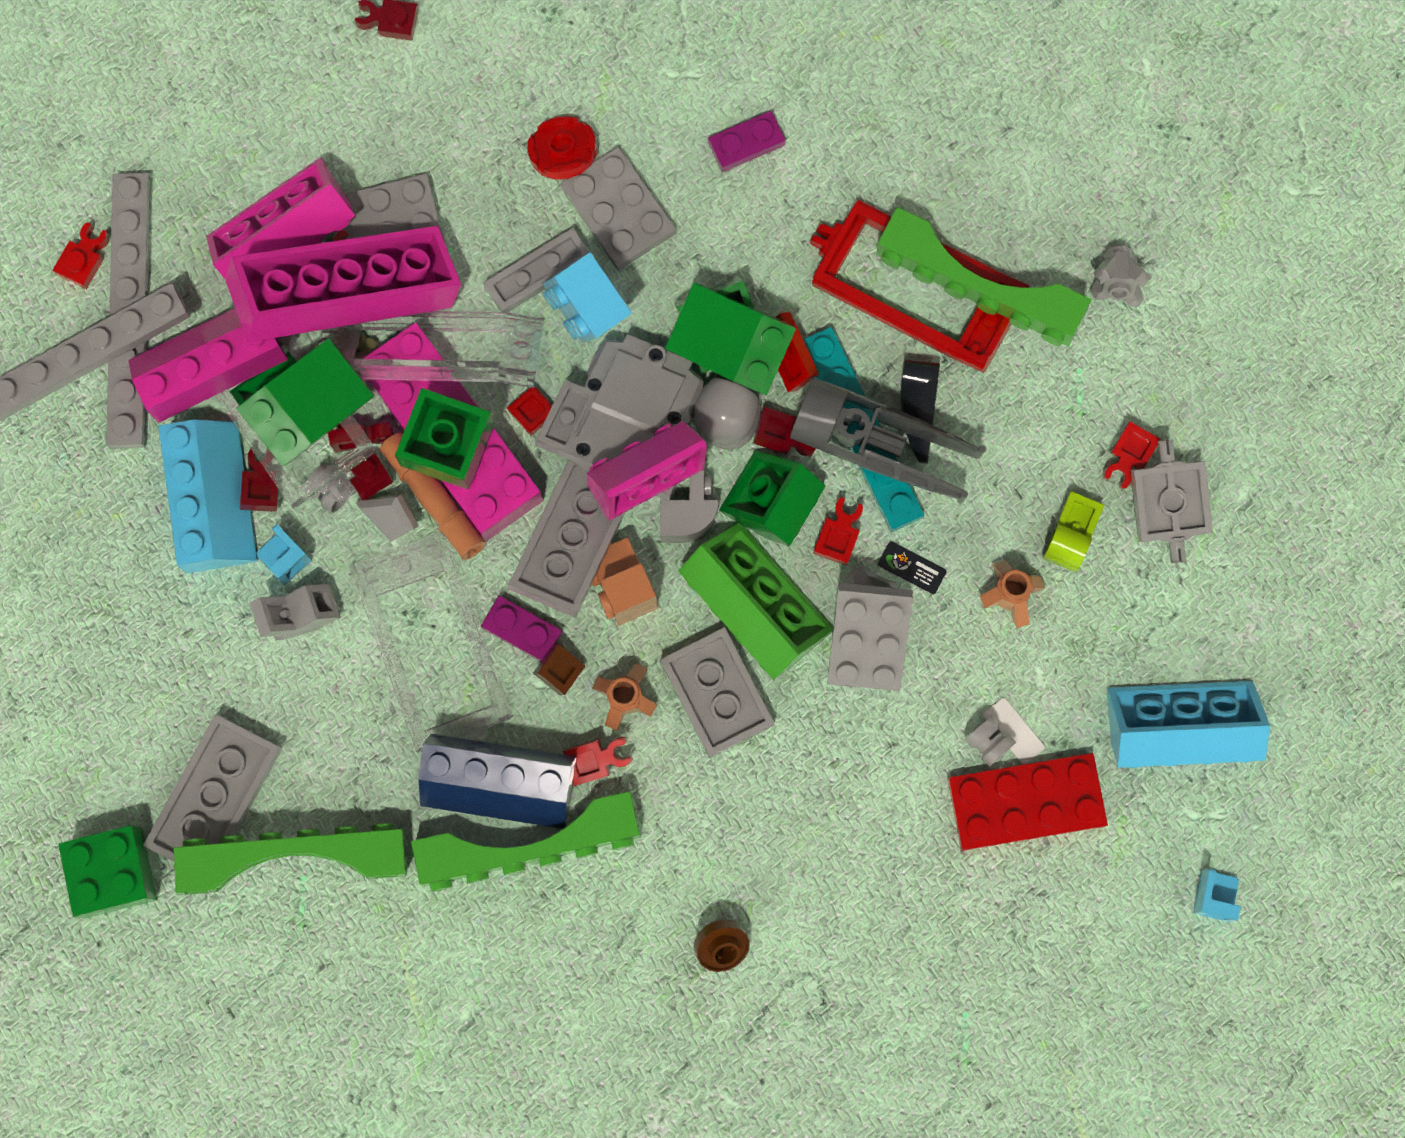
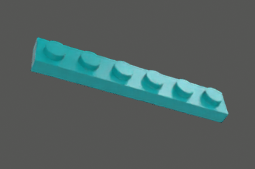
(892, 496)

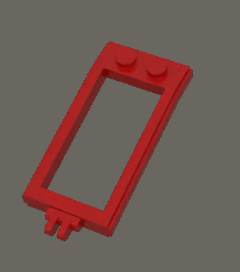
(984, 330)

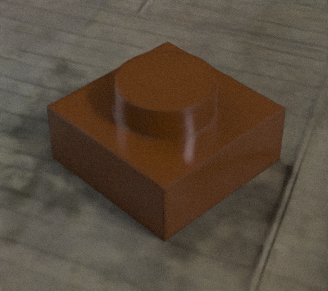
(559, 669)

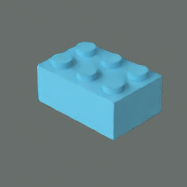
(585, 299)

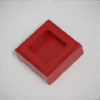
(530, 410)

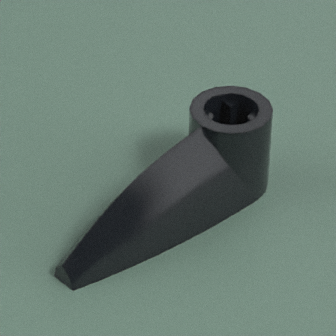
(919, 399)

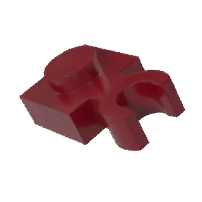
(394, 19)
(775, 432)
(341, 442)
(257, 488)

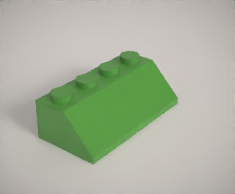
(755, 600)

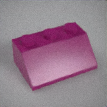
(646, 469)

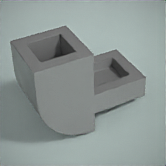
(689, 519)
(295, 613)

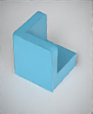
(283, 556)
(1217, 896)

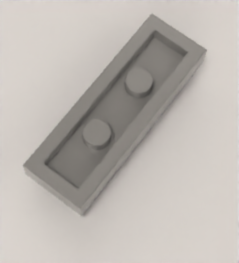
(526, 276)

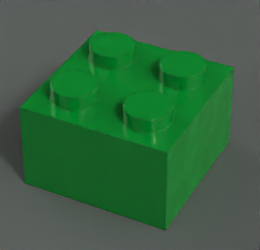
(444, 438)
(107, 872)

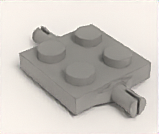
(1171, 501)

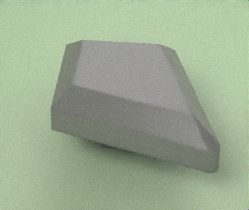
(389, 515)

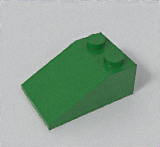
(730, 338)
(305, 402)

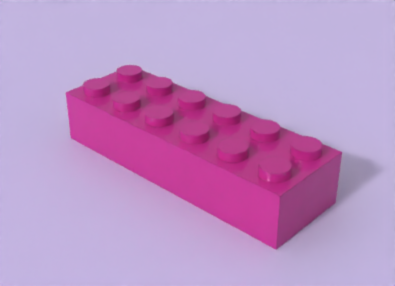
(342, 283)
(500, 486)

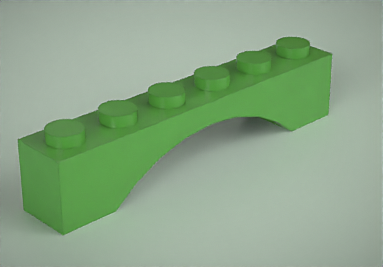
(1047, 310)
(448, 858)
(210, 867)

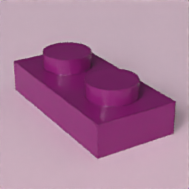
(746, 141)
(520, 628)

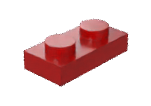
(797, 365)

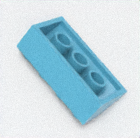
(204, 494)
(1187, 724)

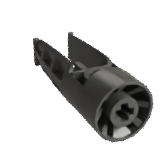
(824, 417)

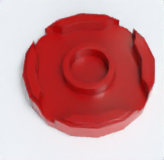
(562, 148)

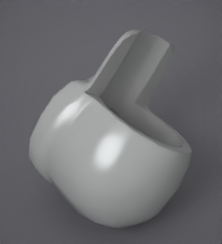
(727, 413)

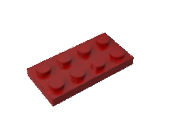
(1027, 802)

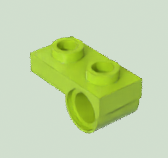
(1073, 532)

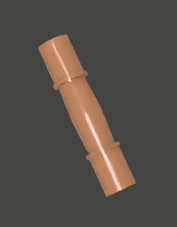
(438, 504)

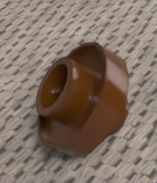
(721, 945)

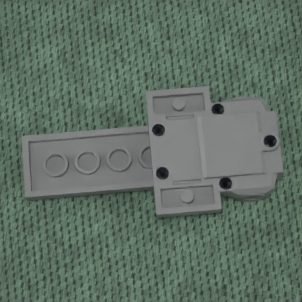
(626, 399)

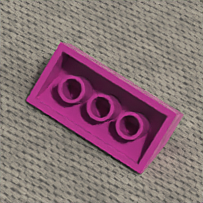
(287, 217)
(200, 365)

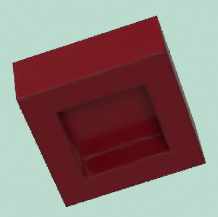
(370, 477)

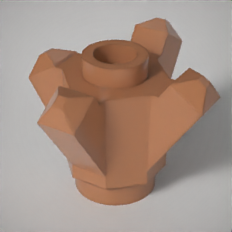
(1012, 592)
(624, 696)

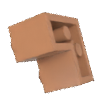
(624, 584)

